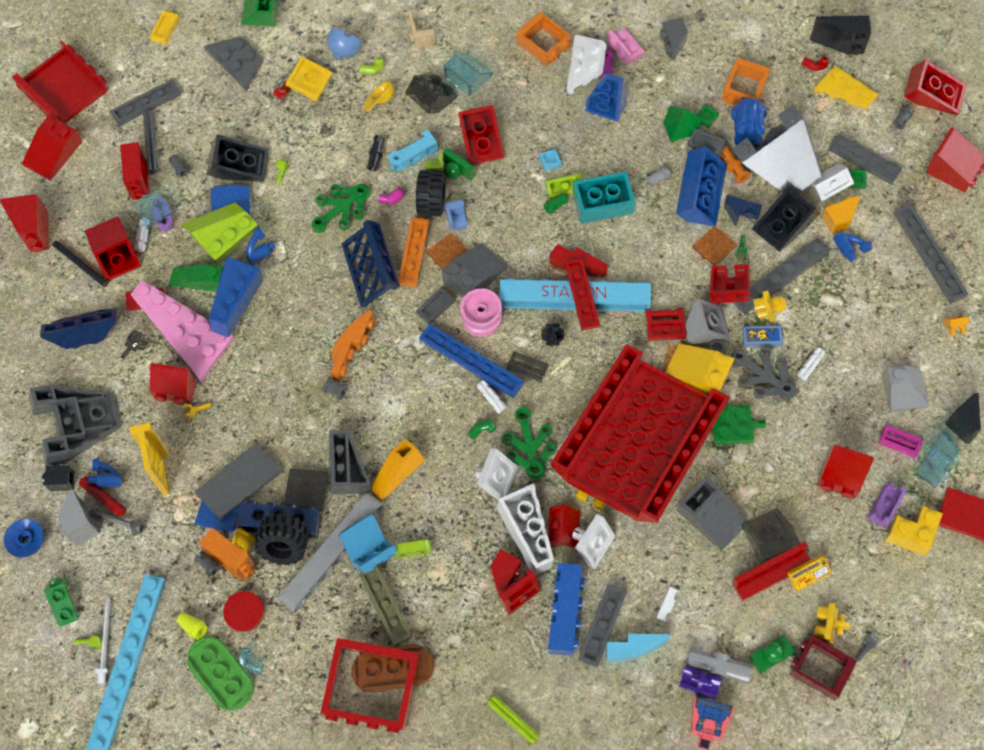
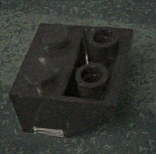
(430, 93)

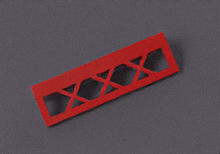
(770, 572)

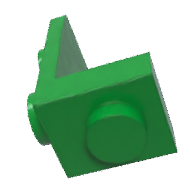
(60, 601)

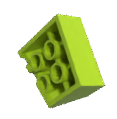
(221, 231)

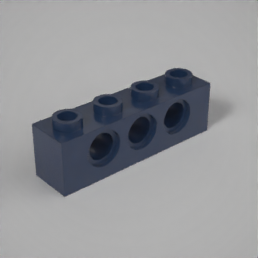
(250, 509)

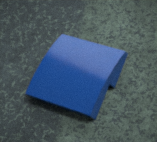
(227, 195)

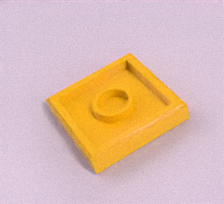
(309, 78)

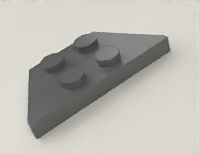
(236, 59)

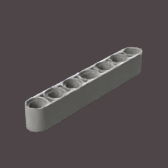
(326, 556)

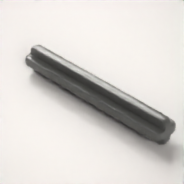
(150, 141)

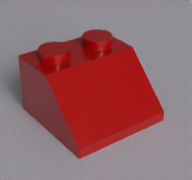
(171, 384)

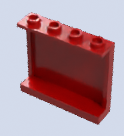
(62, 84)

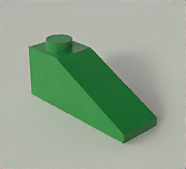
(197, 277)

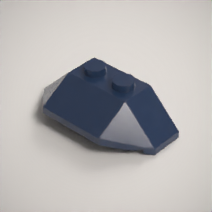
(80, 329)

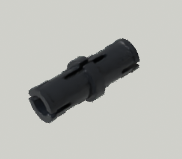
(375, 153)

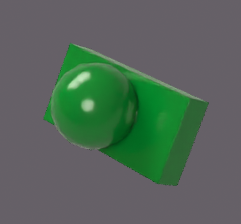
(457, 166)
(771, 654)

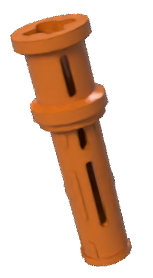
(734, 165)

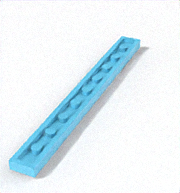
(126, 663)

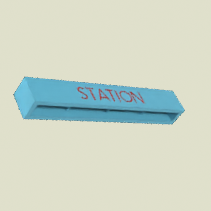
(557, 295)

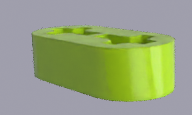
(413, 548)

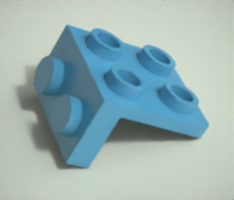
(366, 544)

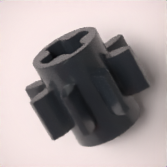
(552, 334)

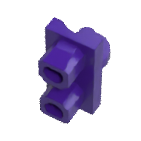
(700, 682)

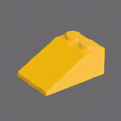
(700, 367)

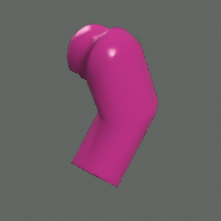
(393, 198)

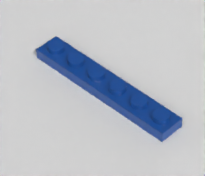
(471, 360)

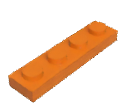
(414, 252)

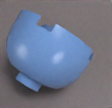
(342, 44)

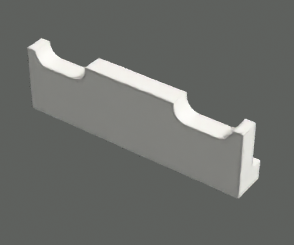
(667, 604)

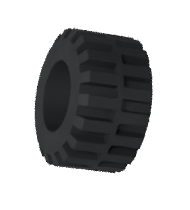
(430, 193)
(282, 539)

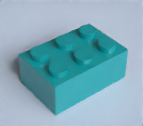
(603, 197)

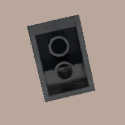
(842, 33)
(236, 160)
(785, 219)

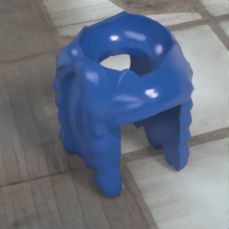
(749, 120)

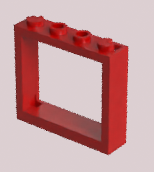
(376, 650)

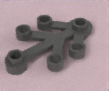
(765, 376)

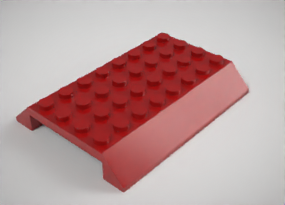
(637, 437)

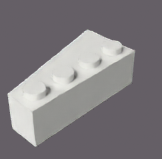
(525, 523)

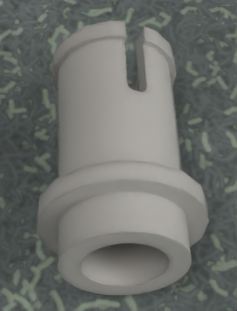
(662, 174)

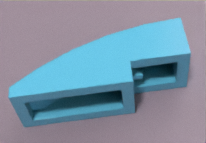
(634, 647)

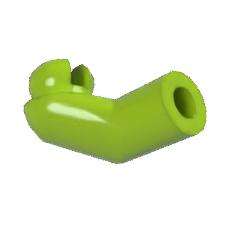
(374, 68)

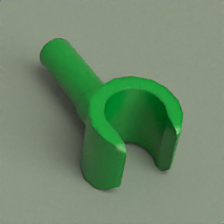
(741, 247)

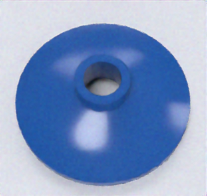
(16, 534)

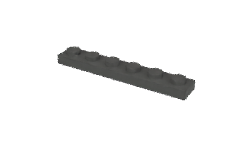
(930, 253)
(785, 273)

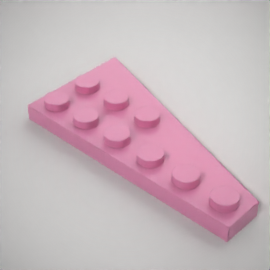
(183, 329)

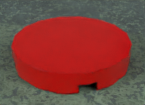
(243, 611)

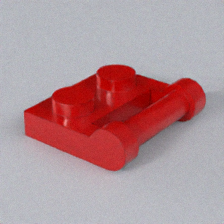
(665, 329)
(519, 592)

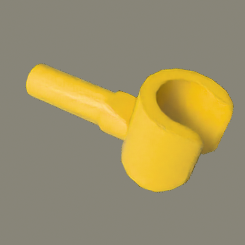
(194, 410)

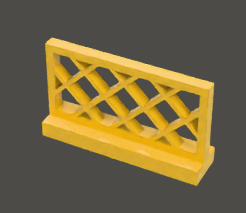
(153, 453)

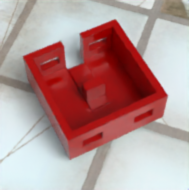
(730, 289)

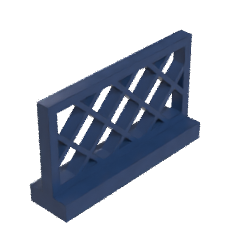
(380, 256)

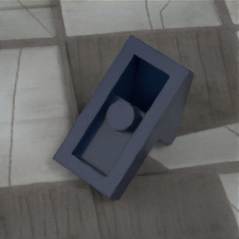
(736, 207)

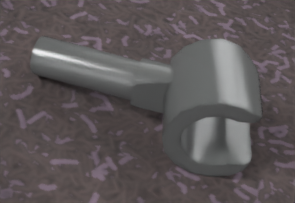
(871, 642)

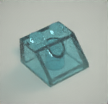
(466, 73)
(939, 460)

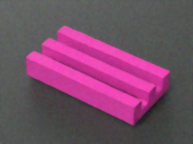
(897, 447)

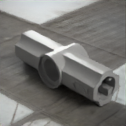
(719, 665)

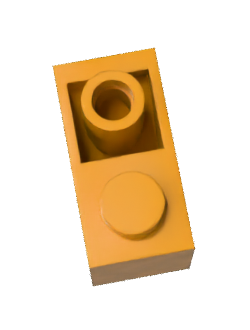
(840, 215)

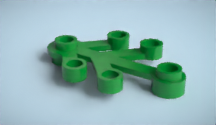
(342, 205)
(530, 446)

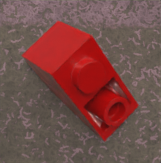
(504, 570)

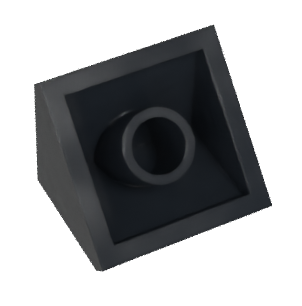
(966, 419)

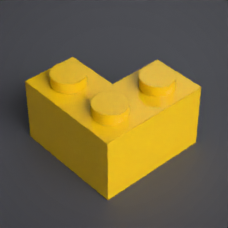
(915, 535)

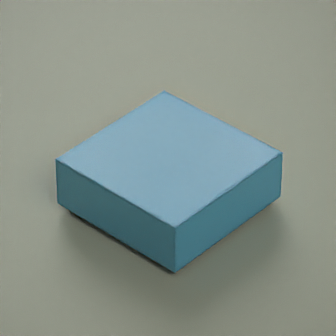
(550, 160)

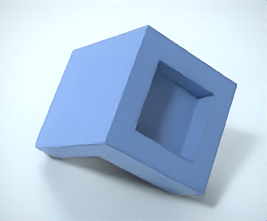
(456, 215)

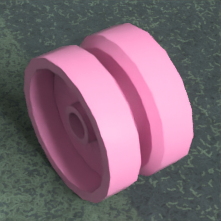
(481, 312)

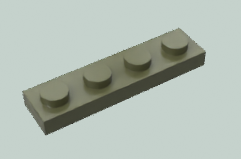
(385, 606)

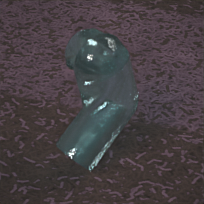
(247, 661)

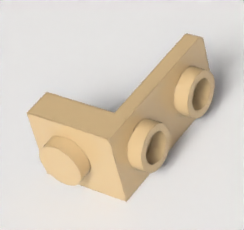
(420, 38)

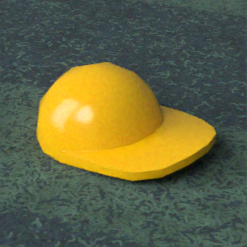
(380, 95)

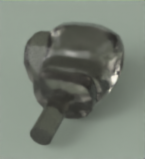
(135, 341)

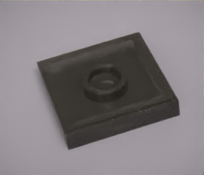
(306, 488)

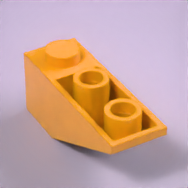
(397, 467)

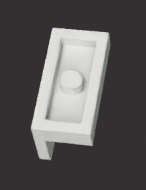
(832, 181)

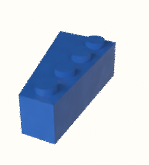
(233, 295)
(565, 608)

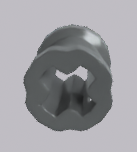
(335, 388)

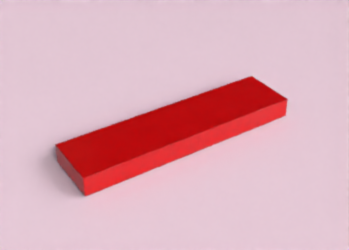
(582, 294)

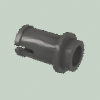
(904, 114)
(180, 168)
(211, 567)

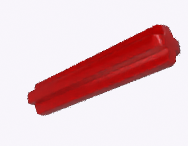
(103, 497)

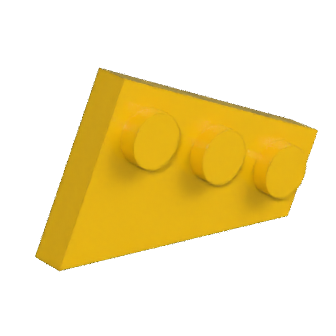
(844, 86)

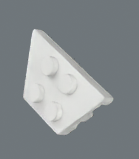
(586, 61)

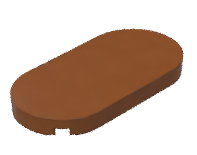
(385, 674)

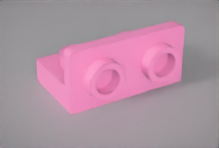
(625, 46)

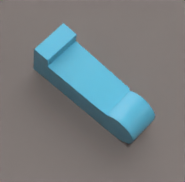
(414, 152)

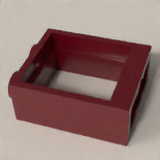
(847, 662)

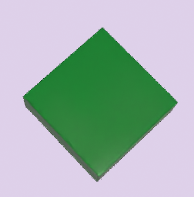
(709, 115)
(858, 178)

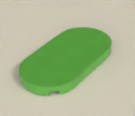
(220, 673)

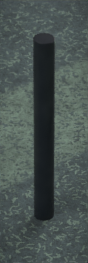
(81, 264)

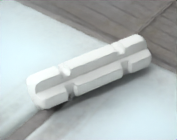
(142, 236)
(811, 363)
(491, 396)

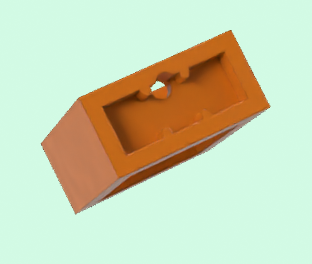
(537, 23)
(748, 70)
(227, 555)

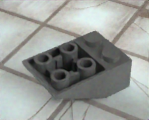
(712, 513)

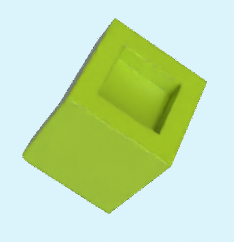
(435, 165)

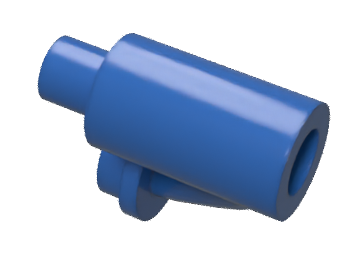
(844, 244)
(262, 251)
(109, 479)

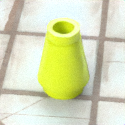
(192, 626)

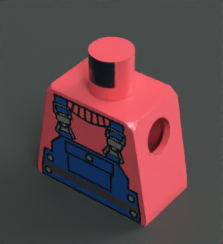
(709, 721)

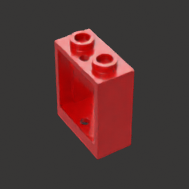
(134, 170)

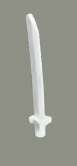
(103, 670)

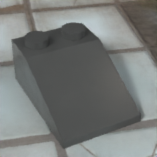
(473, 270)

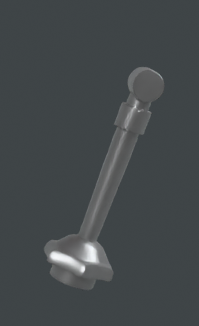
(136, 525)

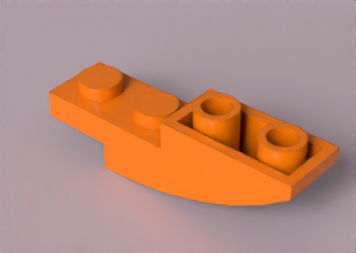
(351, 339)

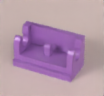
(886, 504)

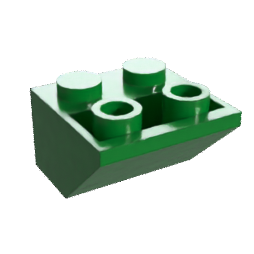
(259, 12)

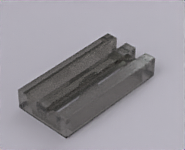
(522, 372)

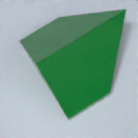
(680, 123)

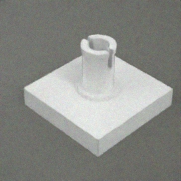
(496, 474)
(594, 541)

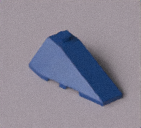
(608, 98)

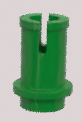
(555, 203)

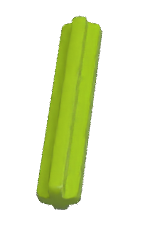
(513, 719)

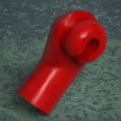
(815, 66)
(281, 93)

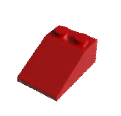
(934, 88)
(481, 135)
(51, 147)
(844, 471)

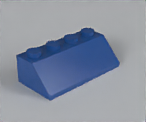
(701, 187)

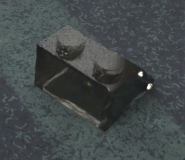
(770, 534)

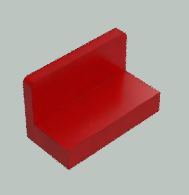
(562, 524)

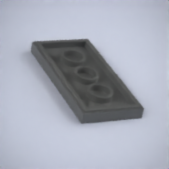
(238, 482)

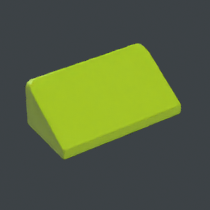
(561, 185)

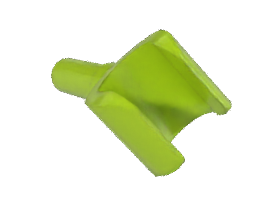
(283, 166)
(94, 641)

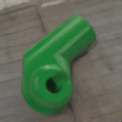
(481, 426)

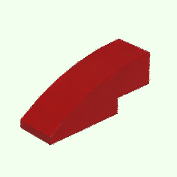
(593, 266)

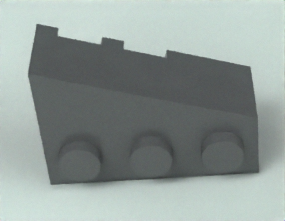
(345, 466)

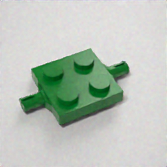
(735, 426)

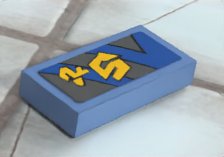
(762, 336)

